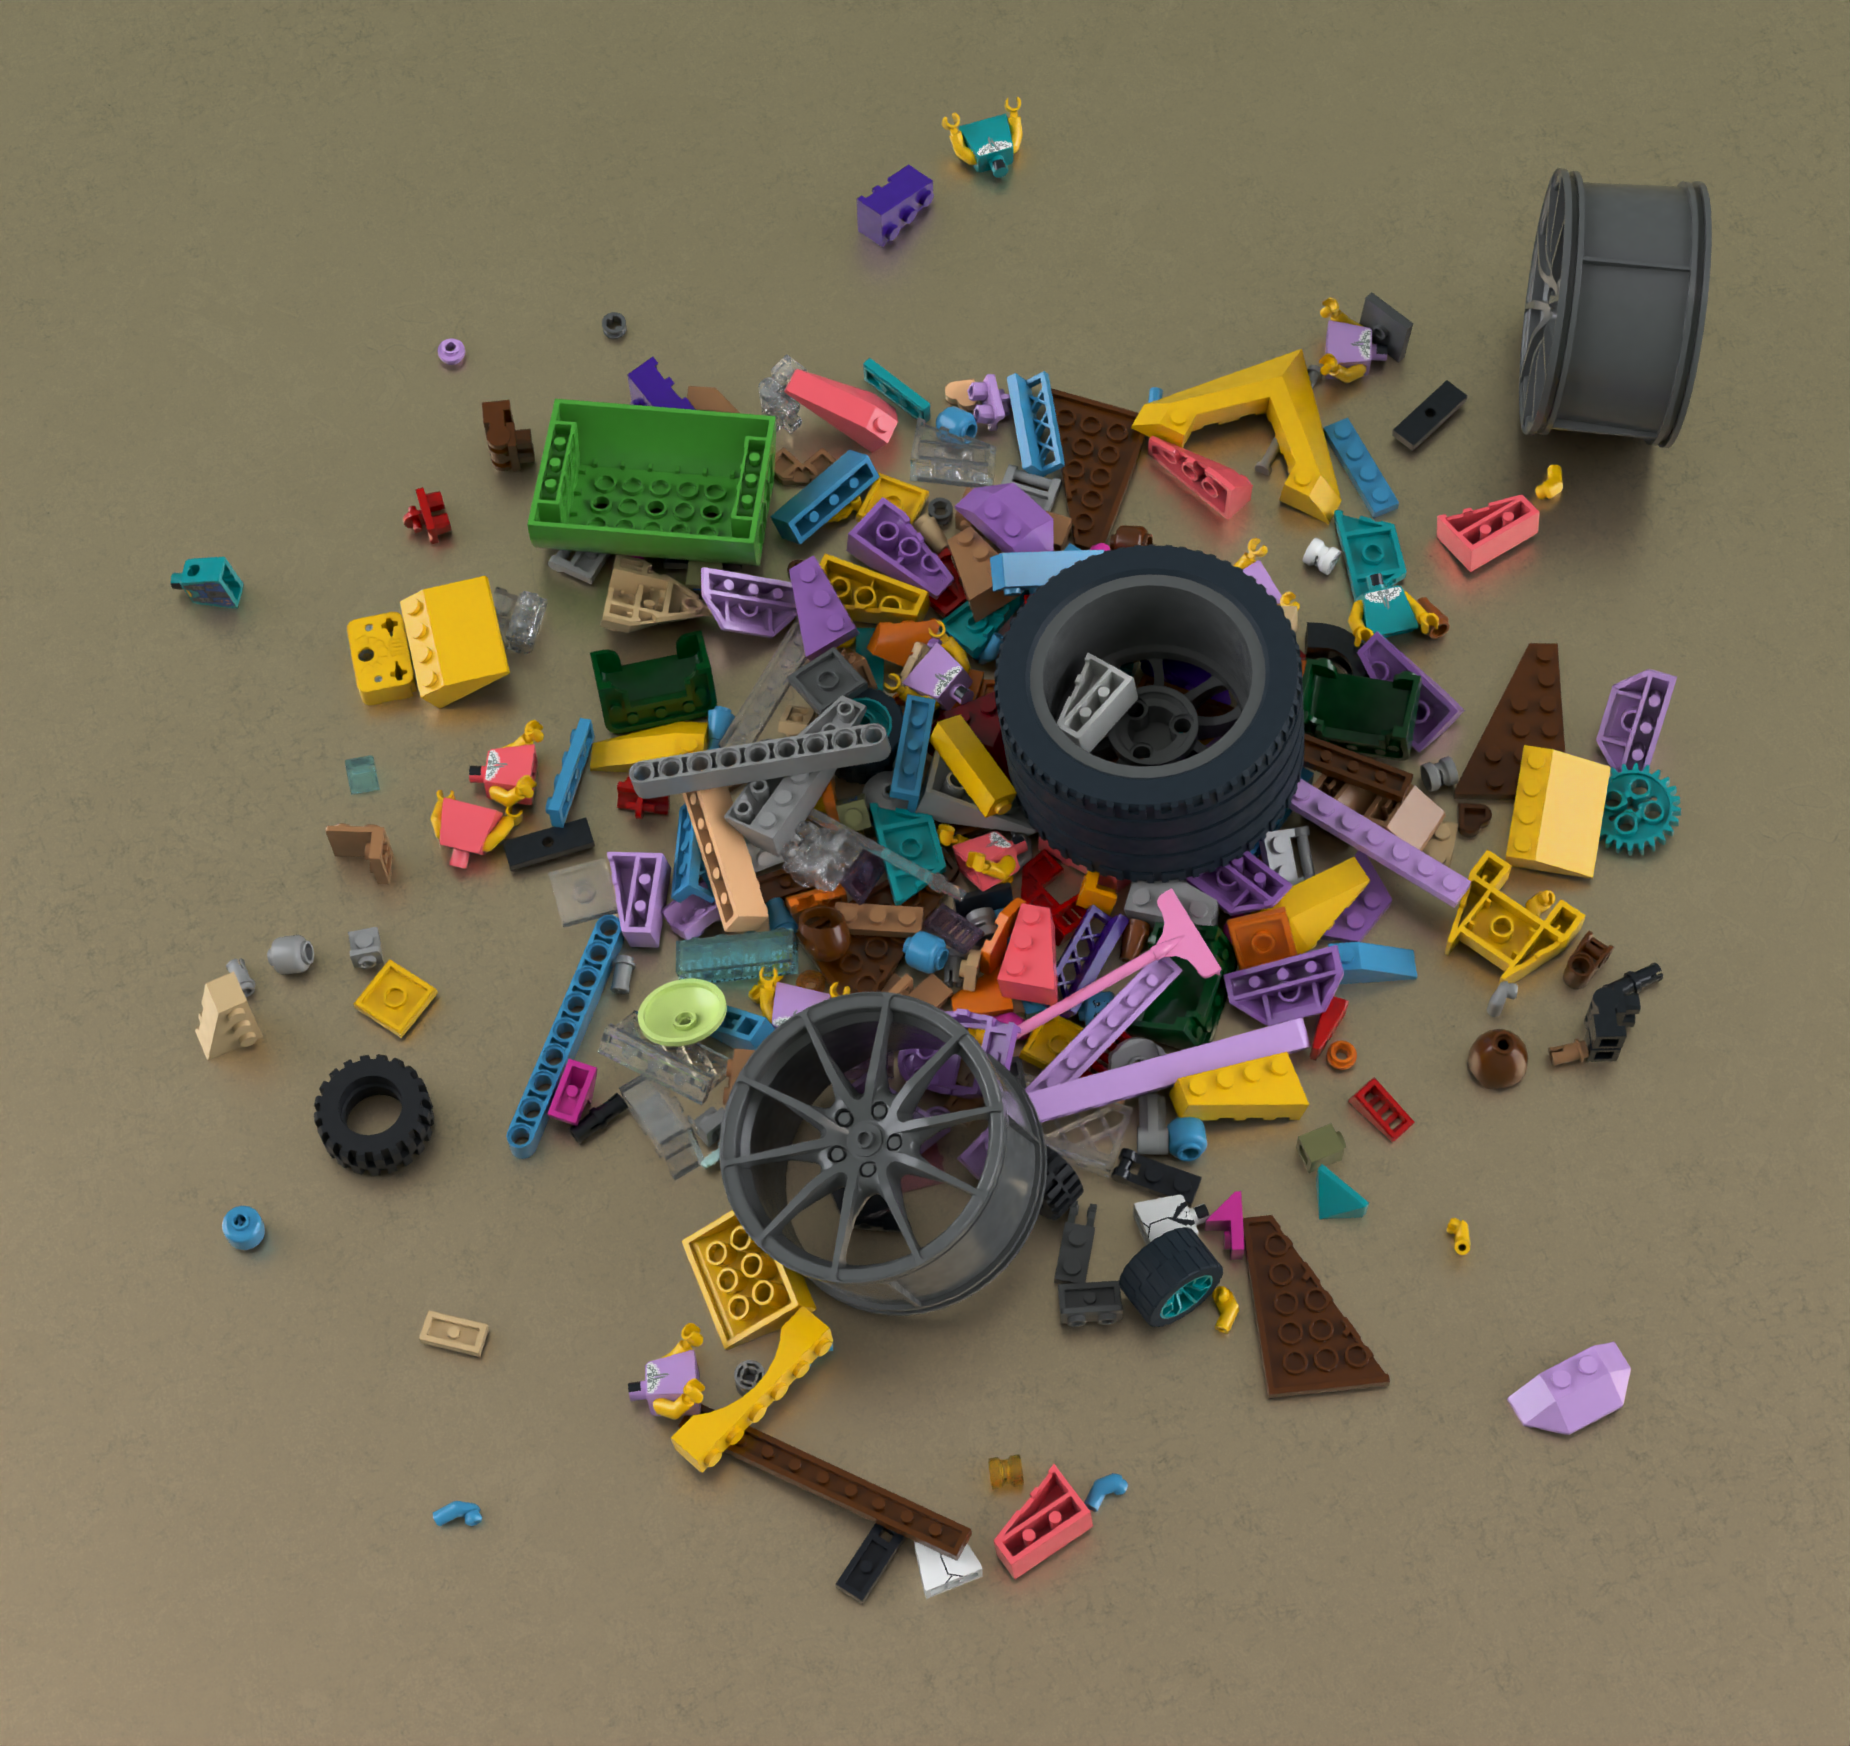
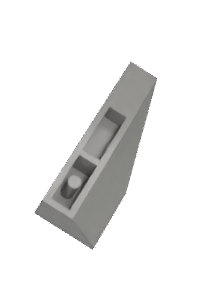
(774, 807)

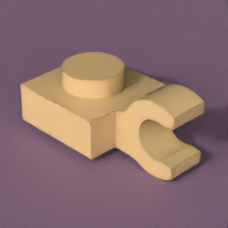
(970, 969)

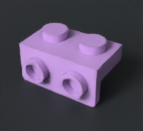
(691, 915)

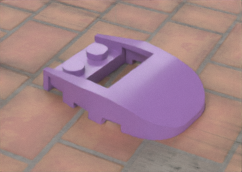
(997, 1041)

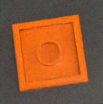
(1261, 937)

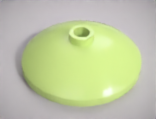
(682, 1012)

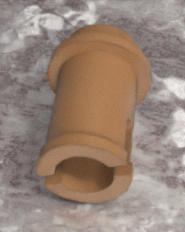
(1568, 1052)

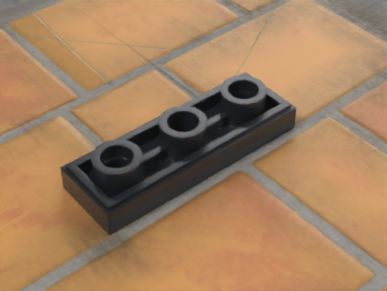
(1429, 415)
(531, 847)

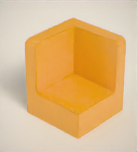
(1096, 894)

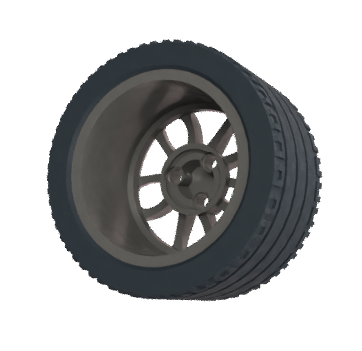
(1158, 812)

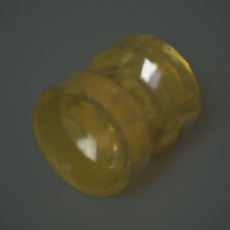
(1013, 1471)

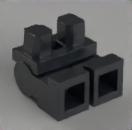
(1607, 1022)

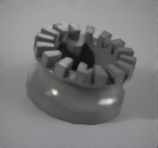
(619, 331)
(937, 503)

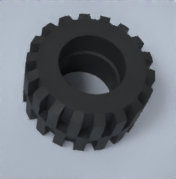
(1062, 1186)

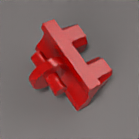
(417, 518)
(630, 800)

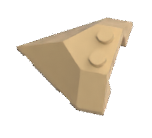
(645, 599)

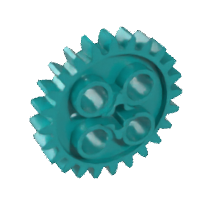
(1645, 830)

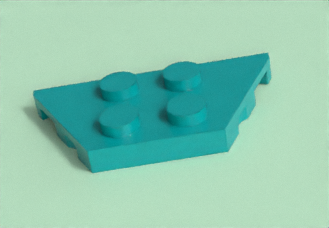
(1368, 550)
(912, 838)

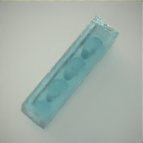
(738, 956)

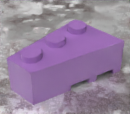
(819, 609)

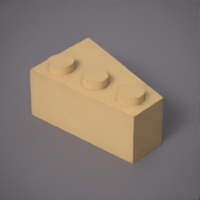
(225, 1018)

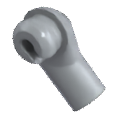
(1498, 999)

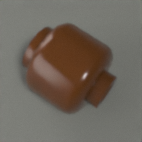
(1129, 536)

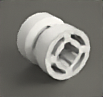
(1321, 556)

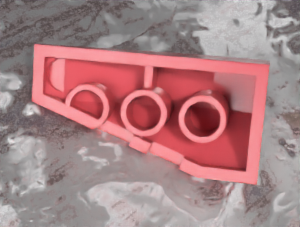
(849, 409)

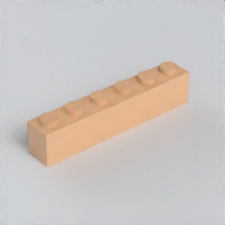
(726, 861)

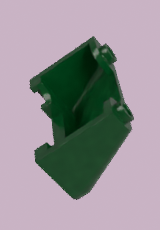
(655, 689)
(1359, 711)
(1190, 1005)

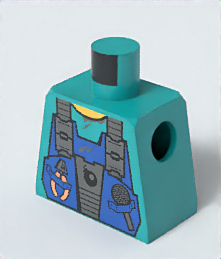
(209, 582)

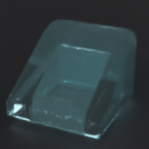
(362, 774)

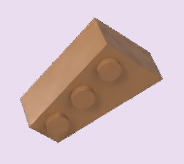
(972, 561)

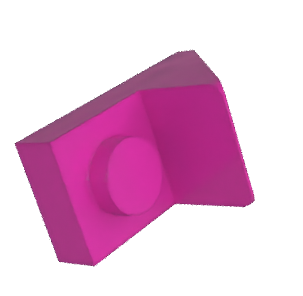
(573, 1092)
(1230, 1220)

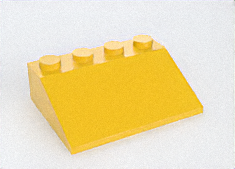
(454, 639)
(1557, 813)
(742, 1283)

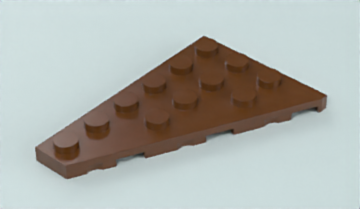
(1098, 461)
(1525, 715)
(875, 958)
(1300, 1329)

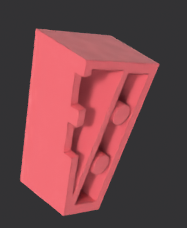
(1043, 1525)

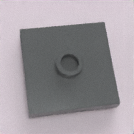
(1387, 326)
(826, 680)

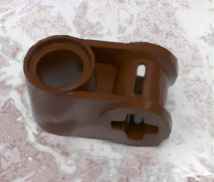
(1588, 957)

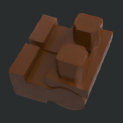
(505, 443)

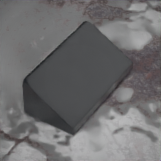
(994, 897)

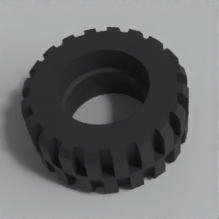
(361, 1081)

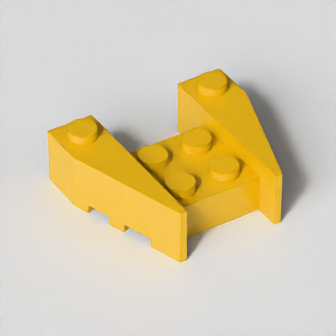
(1505, 929)

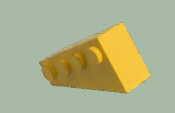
(874, 596)
(1240, 1091)

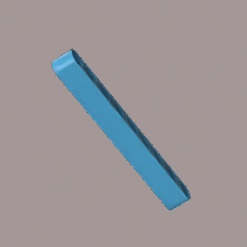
(565, 1022)

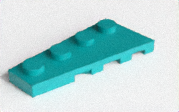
(975, 636)

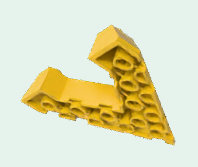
(1286, 396)

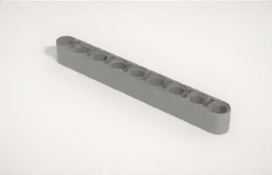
(774, 764)

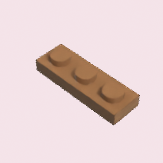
(882, 919)

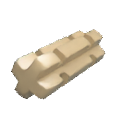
(919, 651)

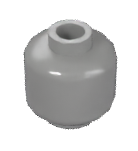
(291, 954)

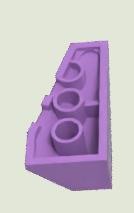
(893, 547)
(1435, 707)

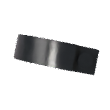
(1334, 644)

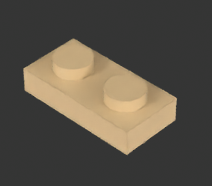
(795, 720)
(1442, 843)
(454, 1333)

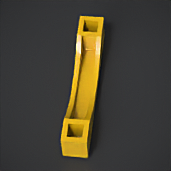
(711, 1433)

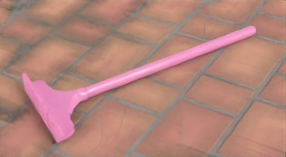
(1178, 939)

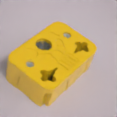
(381, 658)

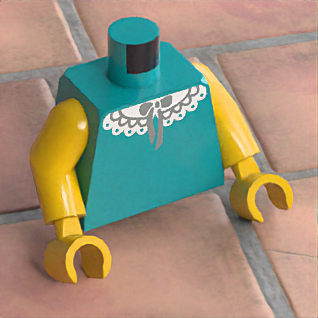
(987, 142)
(1387, 611)

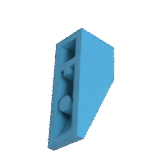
(1375, 963)
(743, 1029)

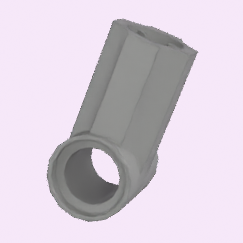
(1152, 1130)

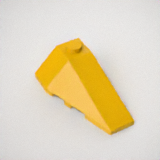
(663, 741)
(1320, 900)

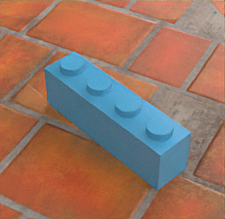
(824, 496)
(1029, 570)

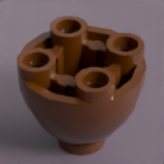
(1498, 1059)

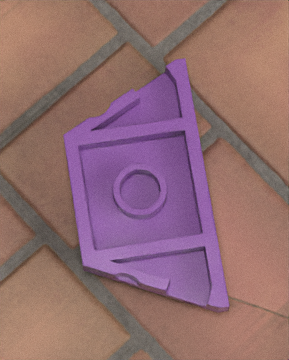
(1365, 910)

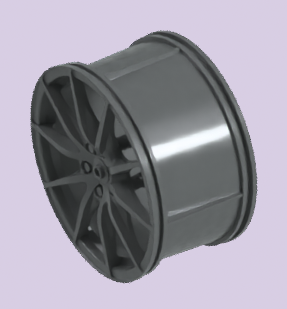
(1615, 308)
(872, 1144)

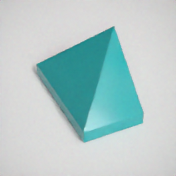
(1337, 1198)

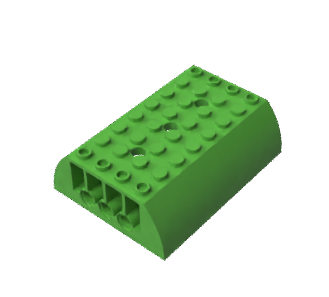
(652, 460)

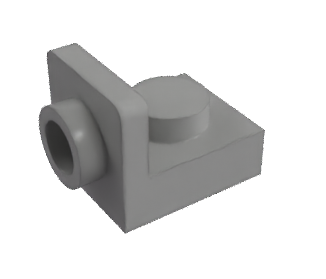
(365, 948)
(709, 1125)

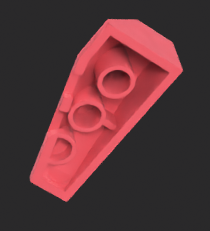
(1210, 480)

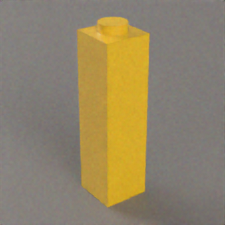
(973, 766)

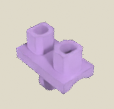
(994, 402)

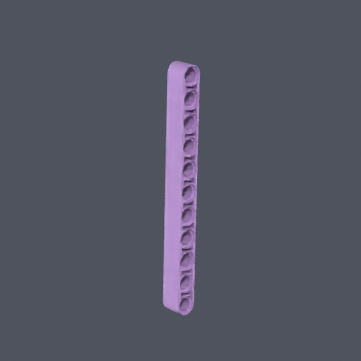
(1164, 1070)

